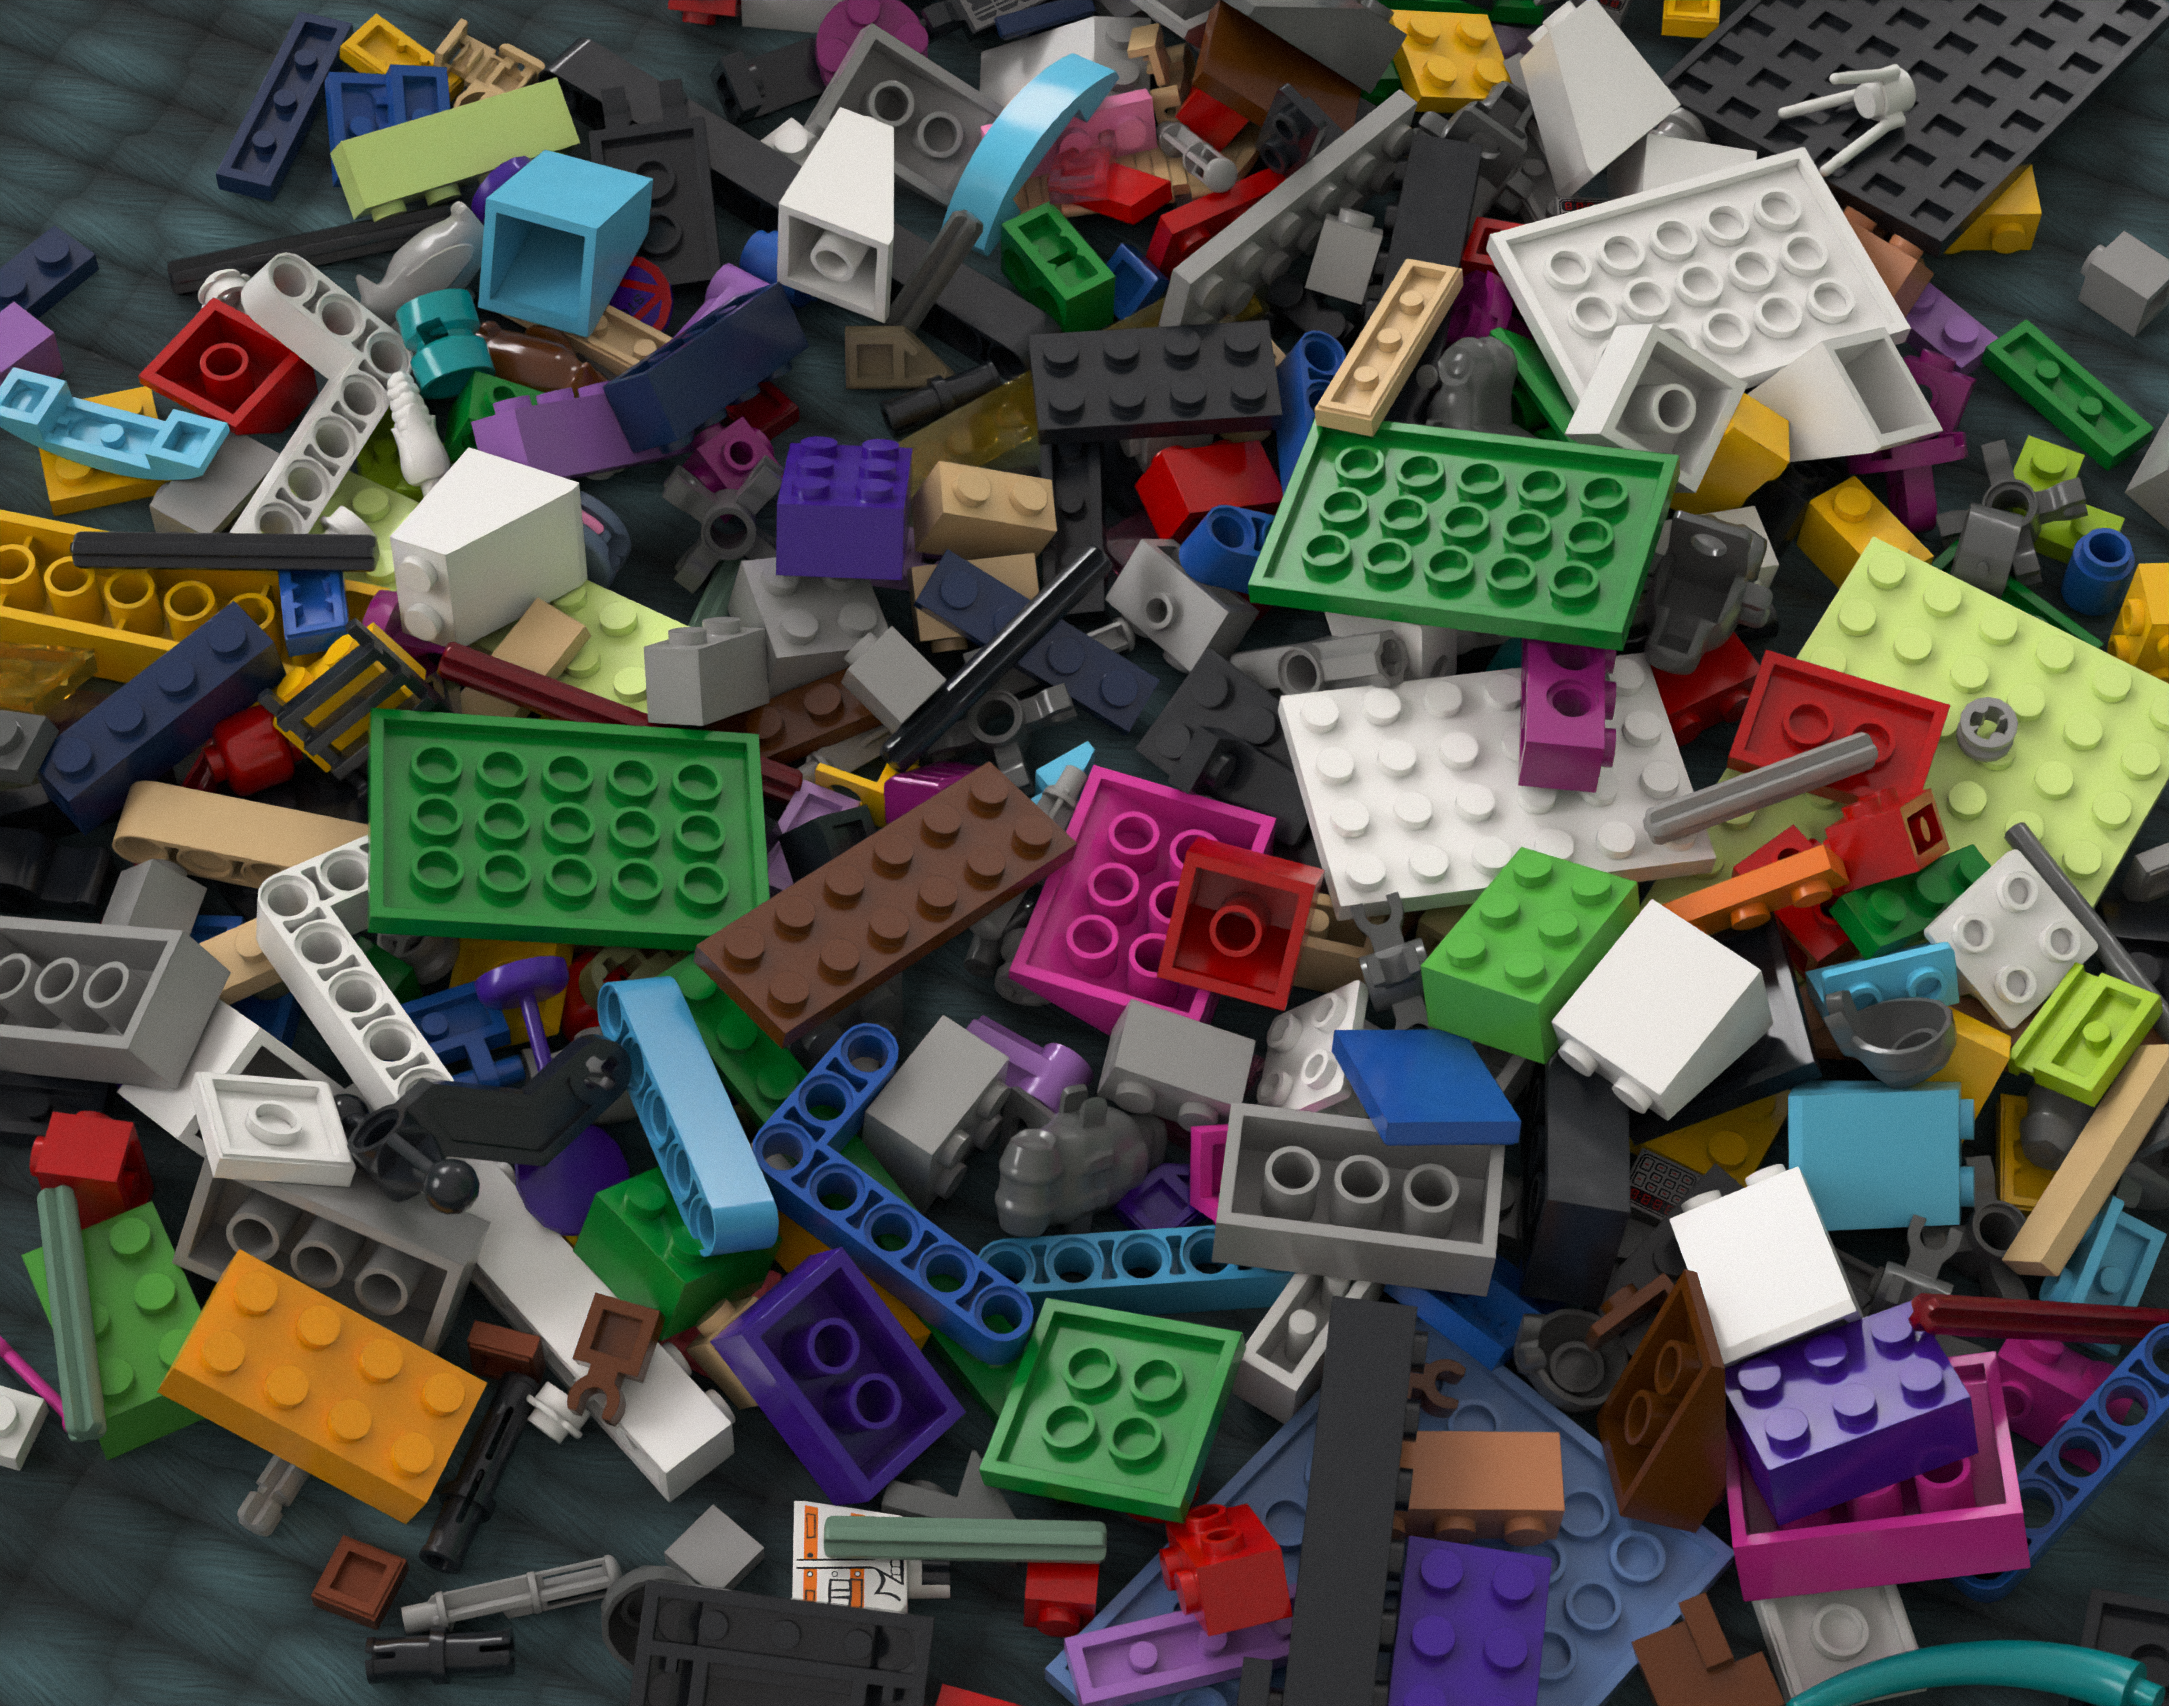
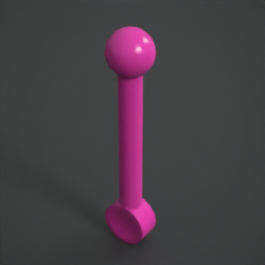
(40, 1386)

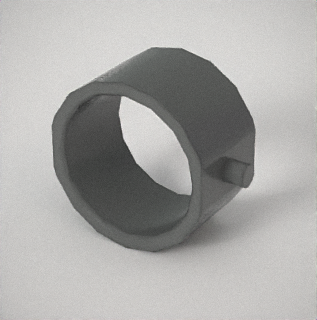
(1987, 548)

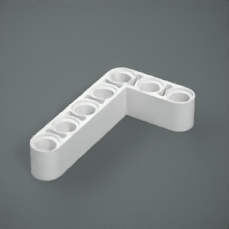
(355, 356)
(309, 920)

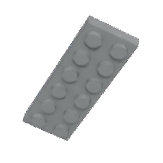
(1290, 218)

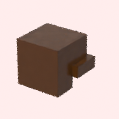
(1696, 1667)

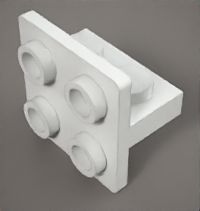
(2011, 939)
(1299, 1055)

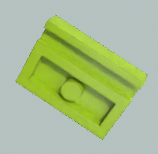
(2085, 1034)

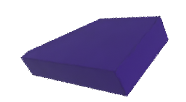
(1160, 1201)

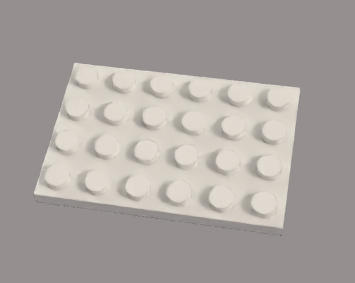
(1728, 262)
(1425, 797)

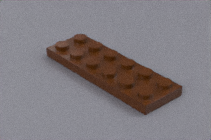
(884, 904)

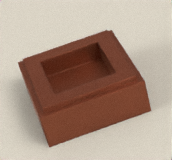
(502, 1350)
(360, 1582)

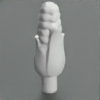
(415, 433)

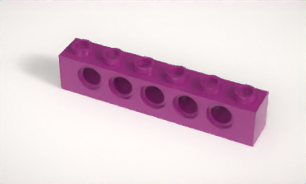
(1565, 715)

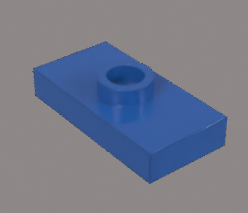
(313, 610)

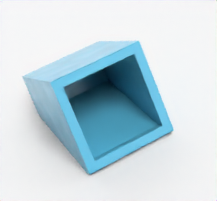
(561, 240)
(1882, 1151)

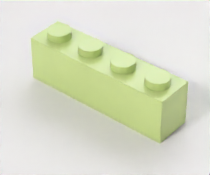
(450, 149)

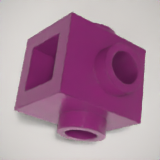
(1949, 388)
(727, 456)

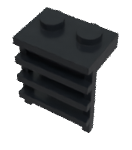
(351, 763)

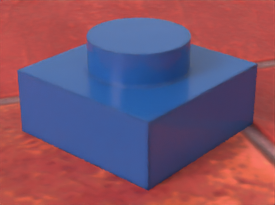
(1136, 282)

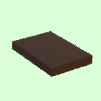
(1248, 63)

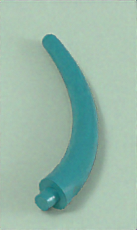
(2035, 1665)

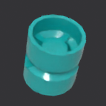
(442, 334)

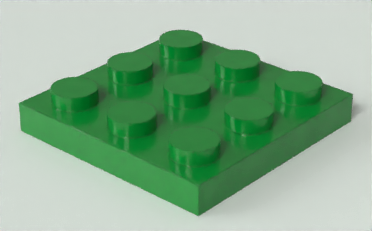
(1113, 1410)

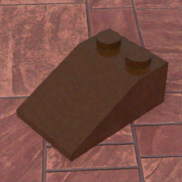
(1669, 1417)

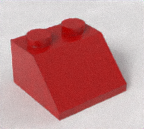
(232, 372)
(1240, 923)

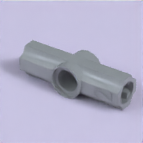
(1327, 663)

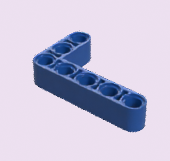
(1229, 537)
(876, 1209)
(2097, 1433)

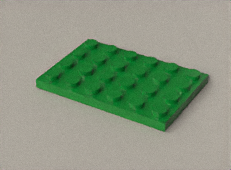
(1468, 532)
(561, 830)

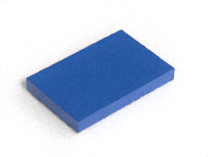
(1425, 1088)

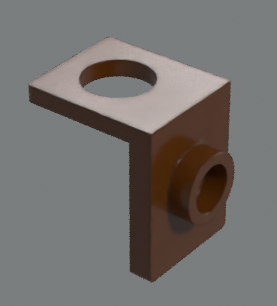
(1626, 1308)

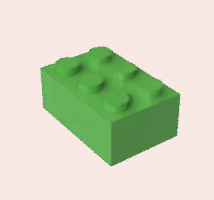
(1525, 952)
(139, 1323)

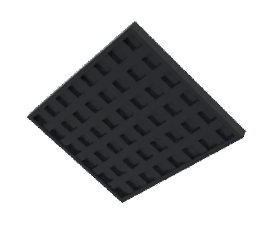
(1987, 80)

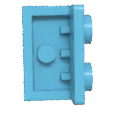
(1905, 973)
(2108, 1265)

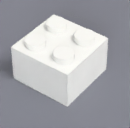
(1657, 399)

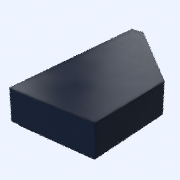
(1043, 18)

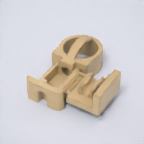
(1171, 67)
(481, 68)

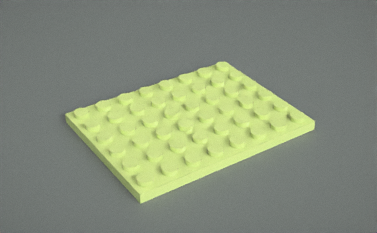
(2084, 747)

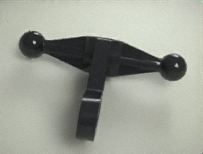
(409, 1140)

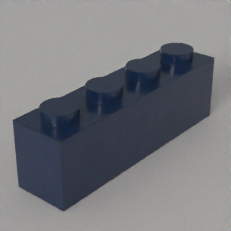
(706, 369)
(159, 716)

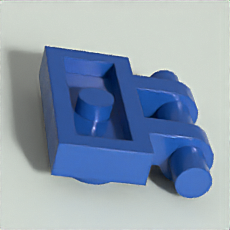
(463, 1028)

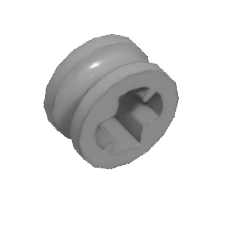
(1974, 717)

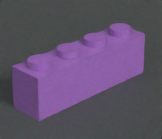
(563, 434)

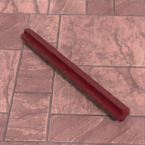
(570, 703)
(2033, 1319)

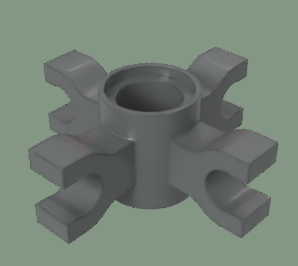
(694, 498)
(2057, 503)
(1042, 710)
(1394, 967)
(1994, 1218)
(1920, 1273)

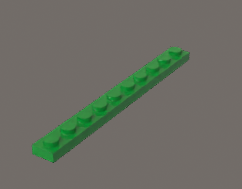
(761, 1080)

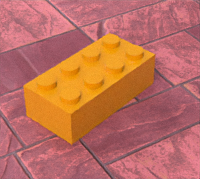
(323, 1387)

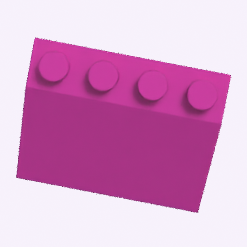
(1110, 907)
(1920, 1529)

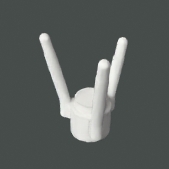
(1881, 96)

